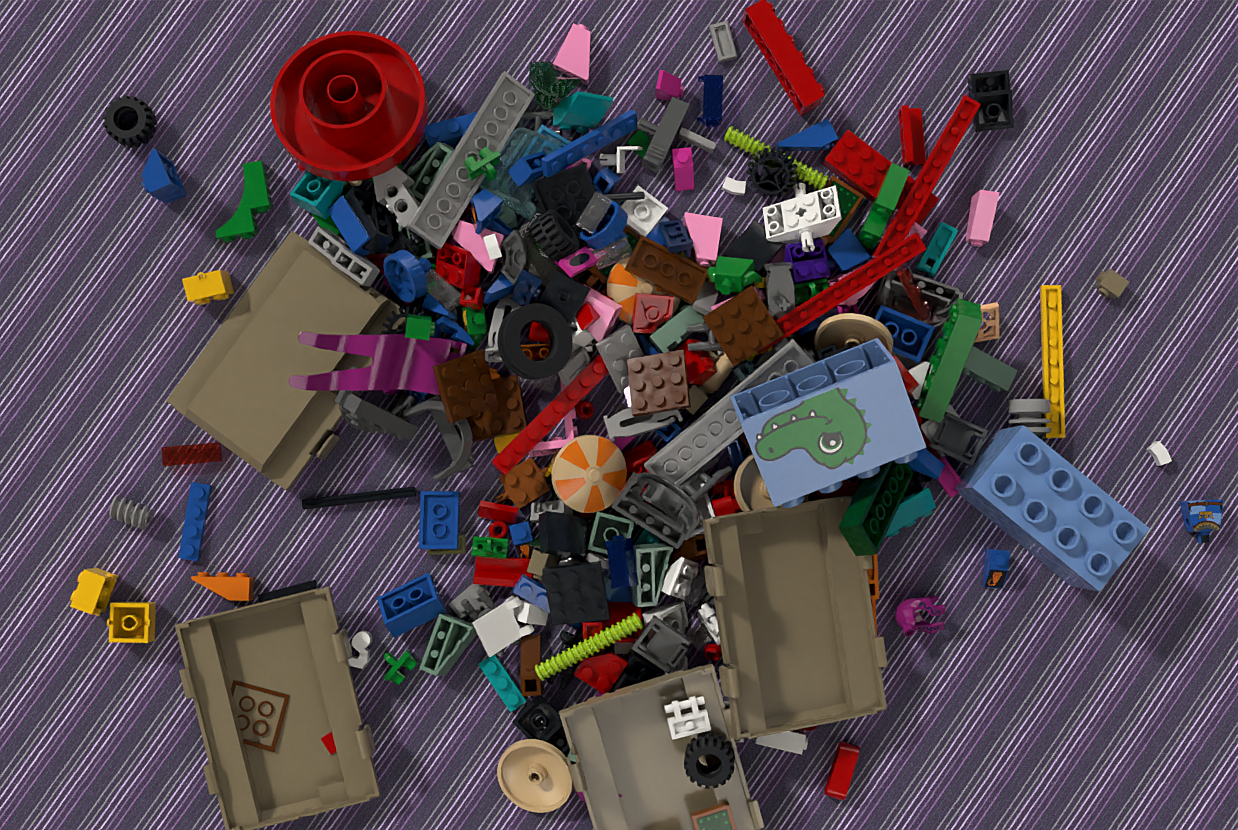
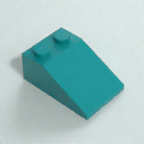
(581, 111)
(317, 194)

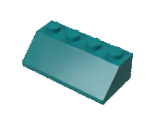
(912, 507)

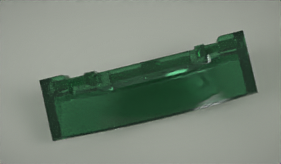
(547, 87)

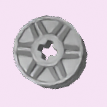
(1029, 414)

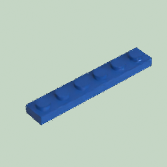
(589, 143)

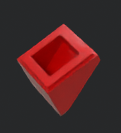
(472, 298)
(586, 316)

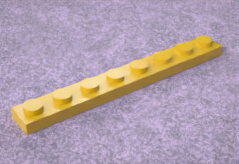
(1052, 358)

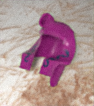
(909, 617)

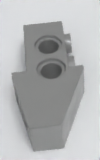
(385, 186)
(342, 257)

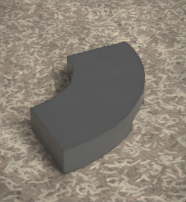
(515, 256)

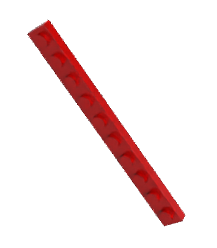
(929, 174)
(848, 286)
(550, 416)

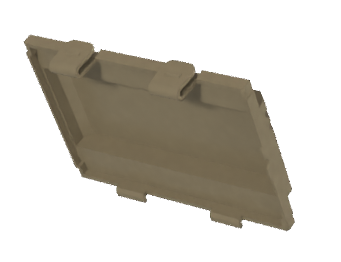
(242, 376)
(793, 618)
(296, 651)
(628, 750)

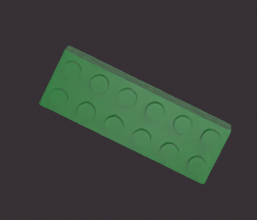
(949, 359)

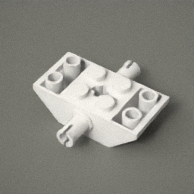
(803, 217)

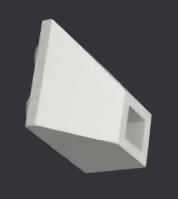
(679, 578)

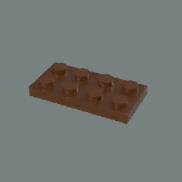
(666, 270)

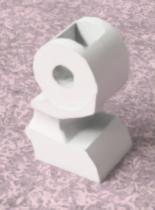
(360, 643)

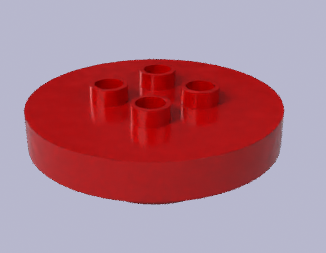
(349, 106)

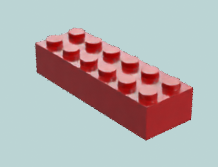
(783, 56)
(866, 169)

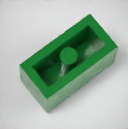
(419, 327)

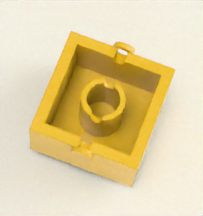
(211, 285)
(93, 591)
(132, 622)

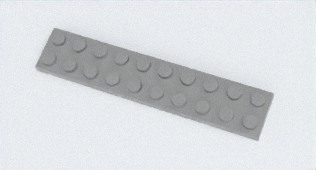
(452, 187)
(720, 423)

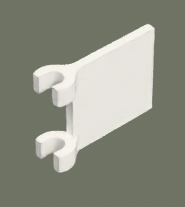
(500, 628)

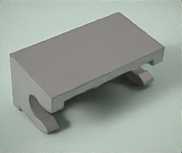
(553, 506)

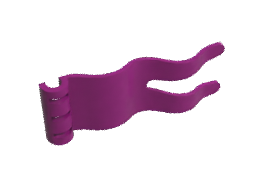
(396, 362)

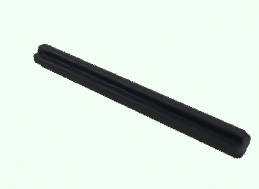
(362, 497)

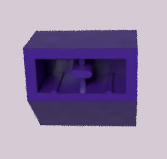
(807, 265)

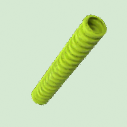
(753, 146)
(588, 647)

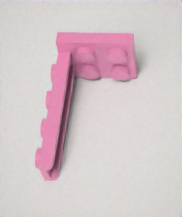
(557, 443)

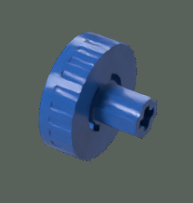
(609, 229)
(406, 275)

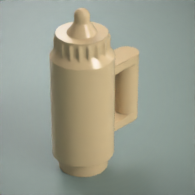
(723, 367)

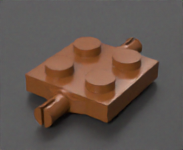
(524, 484)

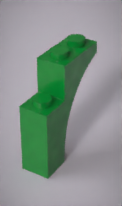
(255, 199)
(883, 206)

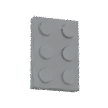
(615, 351)

